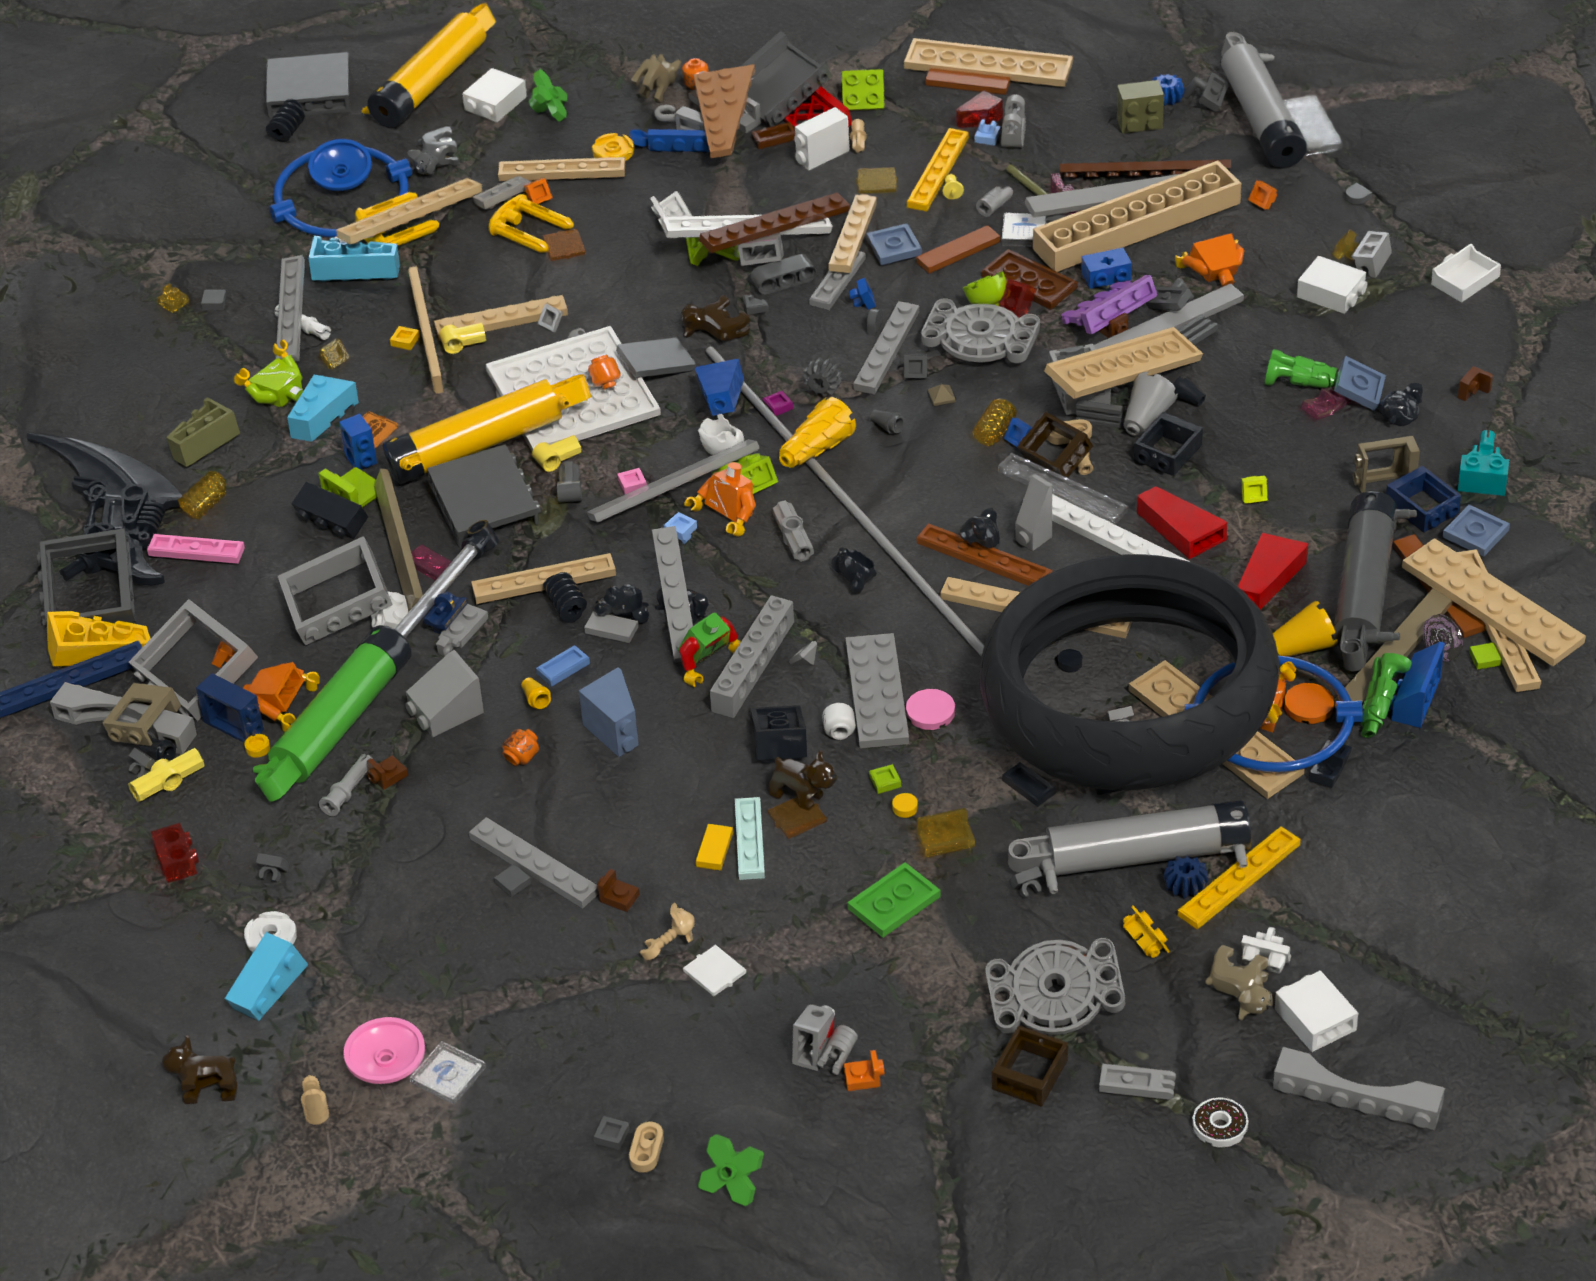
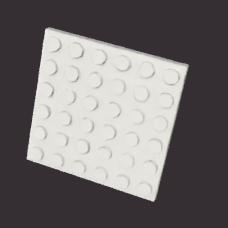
(605, 410)

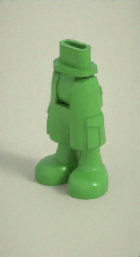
(1301, 370)
(1381, 691)

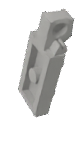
(461, 629)

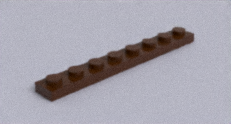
(1134, 169)
(774, 222)

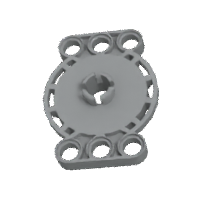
(963, 335)
(1073, 971)

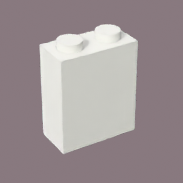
(494, 95)
(821, 138)
(1331, 284)
(1316, 1011)

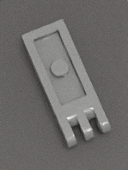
(501, 192)
(1137, 1081)

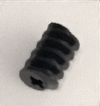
(286, 120)
(565, 596)

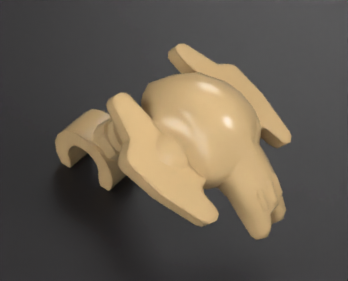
(681, 925)

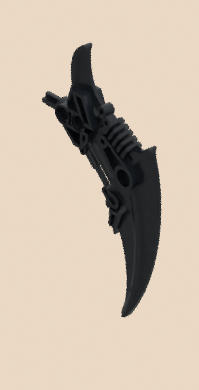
(131, 498)

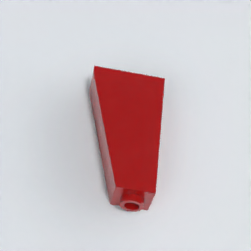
(1181, 522)
(1271, 567)

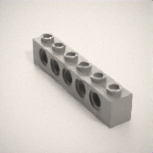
(752, 656)

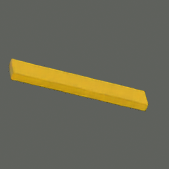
(937, 169)
(1237, 879)

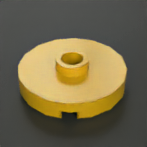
(613, 146)

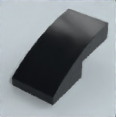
(1330, 769)

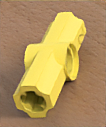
(166, 775)

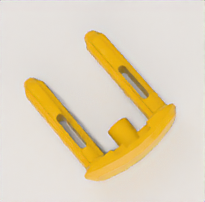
(511, 213)
(403, 236)

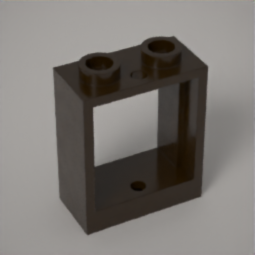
(1070, 456)
(1022, 1085)

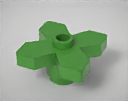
(547, 96)
(731, 1169)

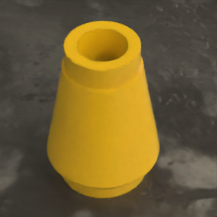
(536, 694)

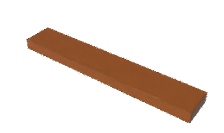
(980, 556)
(1465, 620)

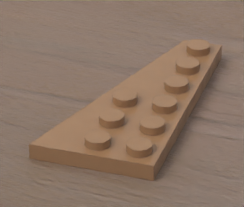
(722, 104)

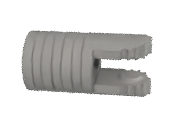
(993, 200)
(838, 1047)

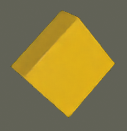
(404, 338)

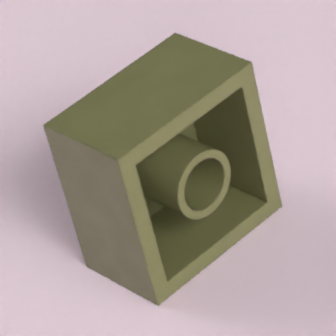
(1140, 106)

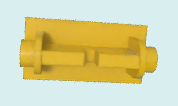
(1139, 925)

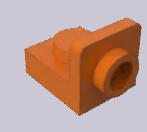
(864, 1073)

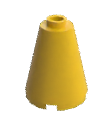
(1305, 632)

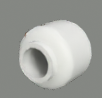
(838, 721)

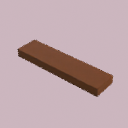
(967, 81)
(958, 249)

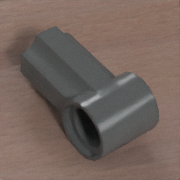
(569, 484)

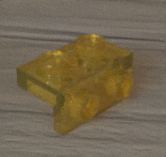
(945, 832)

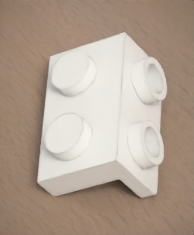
(670, 207)
(393, 614)

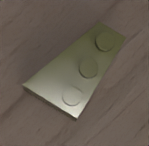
(202, 433)

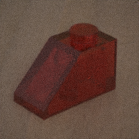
(980, 107)
(1017, 297)

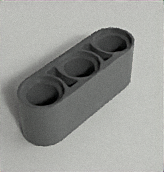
(783, 274)

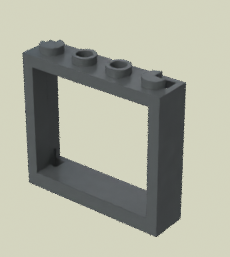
(86, 544)

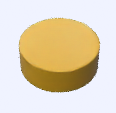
(257, 745)
(905, 805)

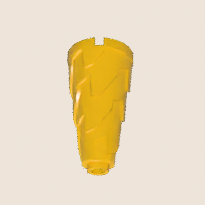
(820, 431)

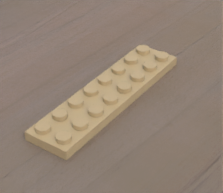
(1016, 64)
(1123, 362)
(1494, 602)
(1169, 690)

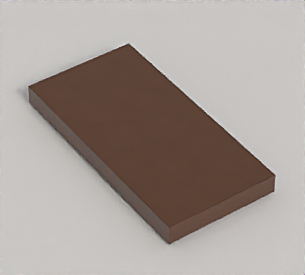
(1049, 284)

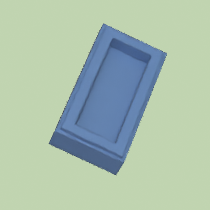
(563, 665)

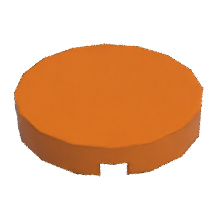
(1309, 703)

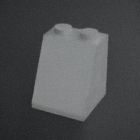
(445, 696)

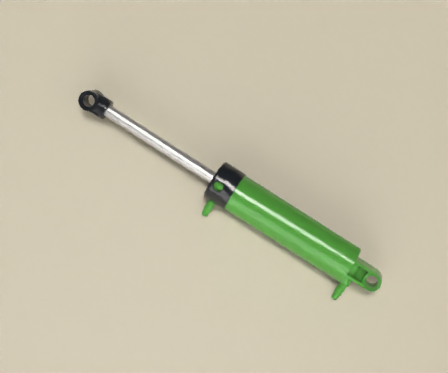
(357, 683)

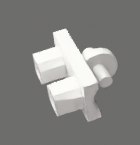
(1267, 946)

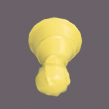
(952, 188)

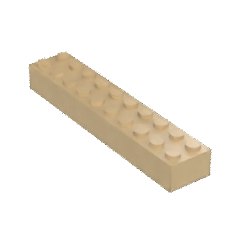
(1137, 215)

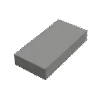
(611, 627)

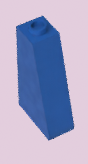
(721, 385)

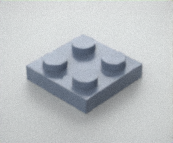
(894, 244)
(1359, 383)
(1476, 530)

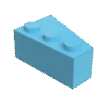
(319, 405)
(265, 976)

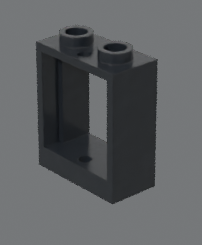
(1167, 426)

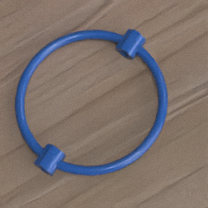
(285, 209)
(1346, 712)

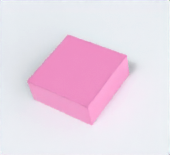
(631, 480)

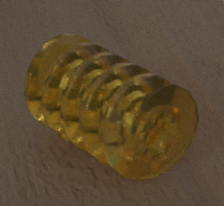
(994, 422)
(203, 495)

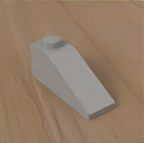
(1035, 515)

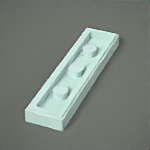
(749, 838)

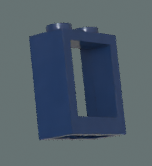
(1424, 480)
(223, 693)

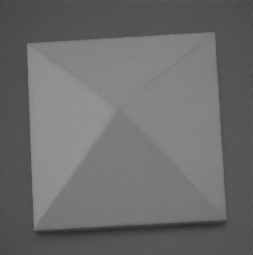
(550, 317)
(805, 655)

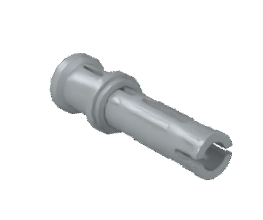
(341, 791)

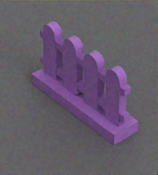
(1110, 304)

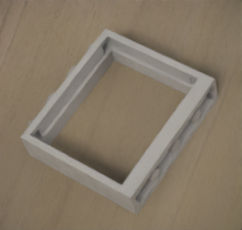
(324, 568)
(168, 637)

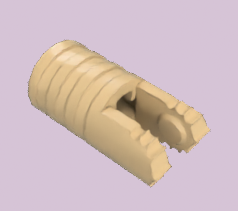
(314, 1101)

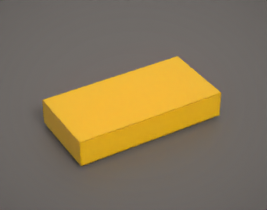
(714, 847)

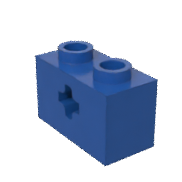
(1106, 268)

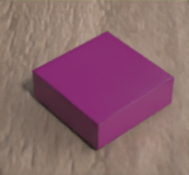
(778, 403)

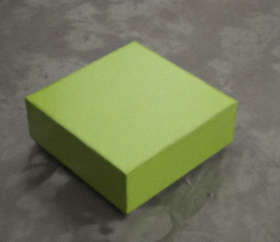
(1485, 656)
(885, 779)

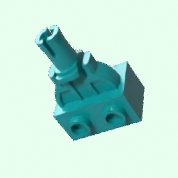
(1484, 470)

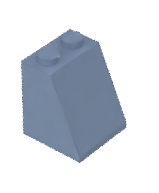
(610, 712)

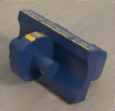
(445, 611)

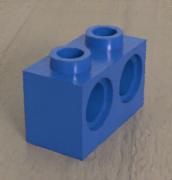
(358, 442)

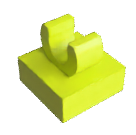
(1254, 489)

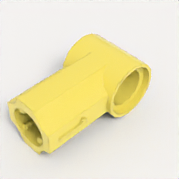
(456, 338)
(551, 455)

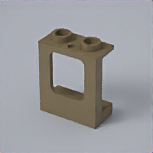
(1404, 460)
(158, 698)

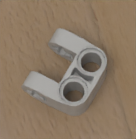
(1014, 123)

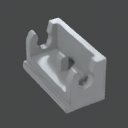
(1373, 252)

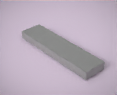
(834, 284)

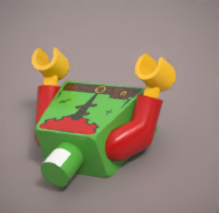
(704, 641)

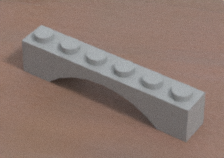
(82, 705)
(1410, 1103)

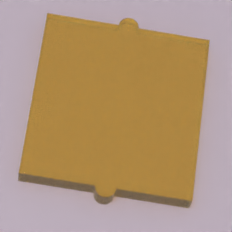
(876, 180)

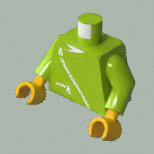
(276, 382)

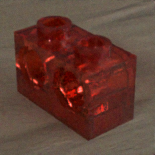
(174, 852)

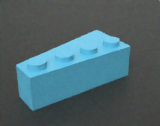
(352, 261)

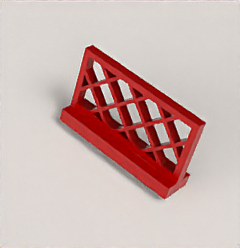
(819, 100)

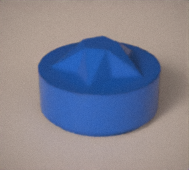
(639, 137)

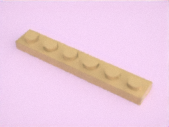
(562, 168)
(852, 233)
(504, 316)
(533, 579)

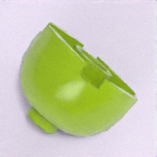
(986, 290)

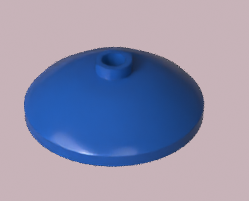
(340, 164)

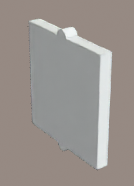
(714, 970)

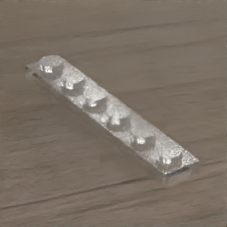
(1064, 488)

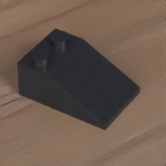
(779, 733)

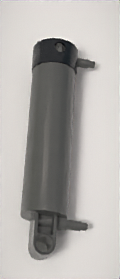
(1365, 576)

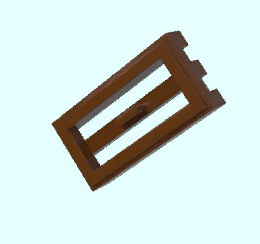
(773, 135)

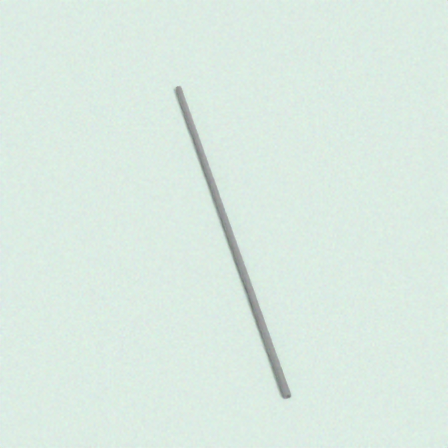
(861, 517)

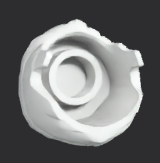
(719, 435)

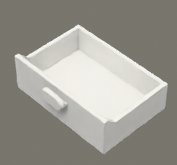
(1465, 273)

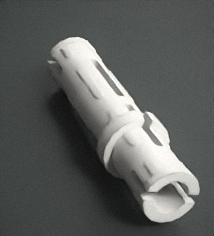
(311, 326)

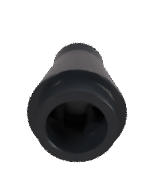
(1188, 391)
(160, 749)

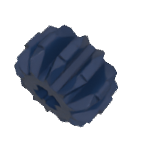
(1185, 876)

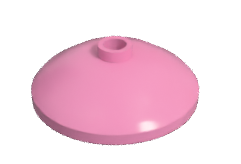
(384, 1050)

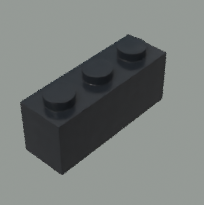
(329, 510)

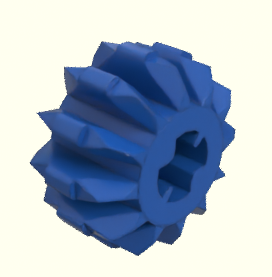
(1171, 87)

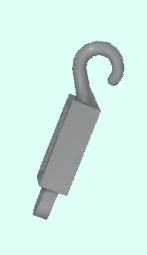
(685, 117)

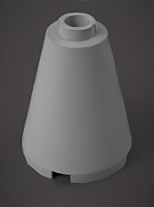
(1147, 401)

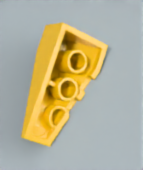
(81, 638)

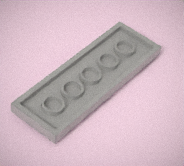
(877, 691)

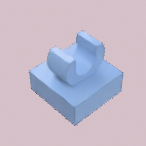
(987, 133)
(684, 526)

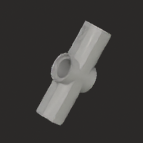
(793, 531)

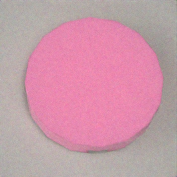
(930, 709)

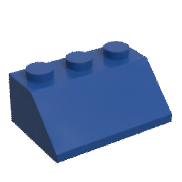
(1418, 686)

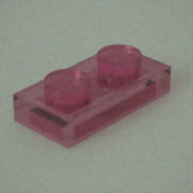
(429, 562)

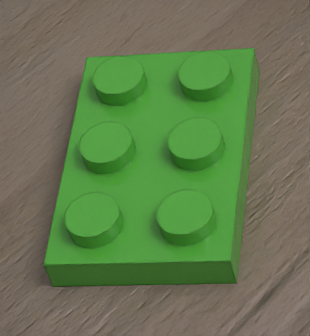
(894, 899)

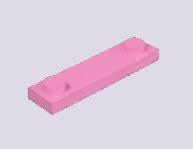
(196, 548)

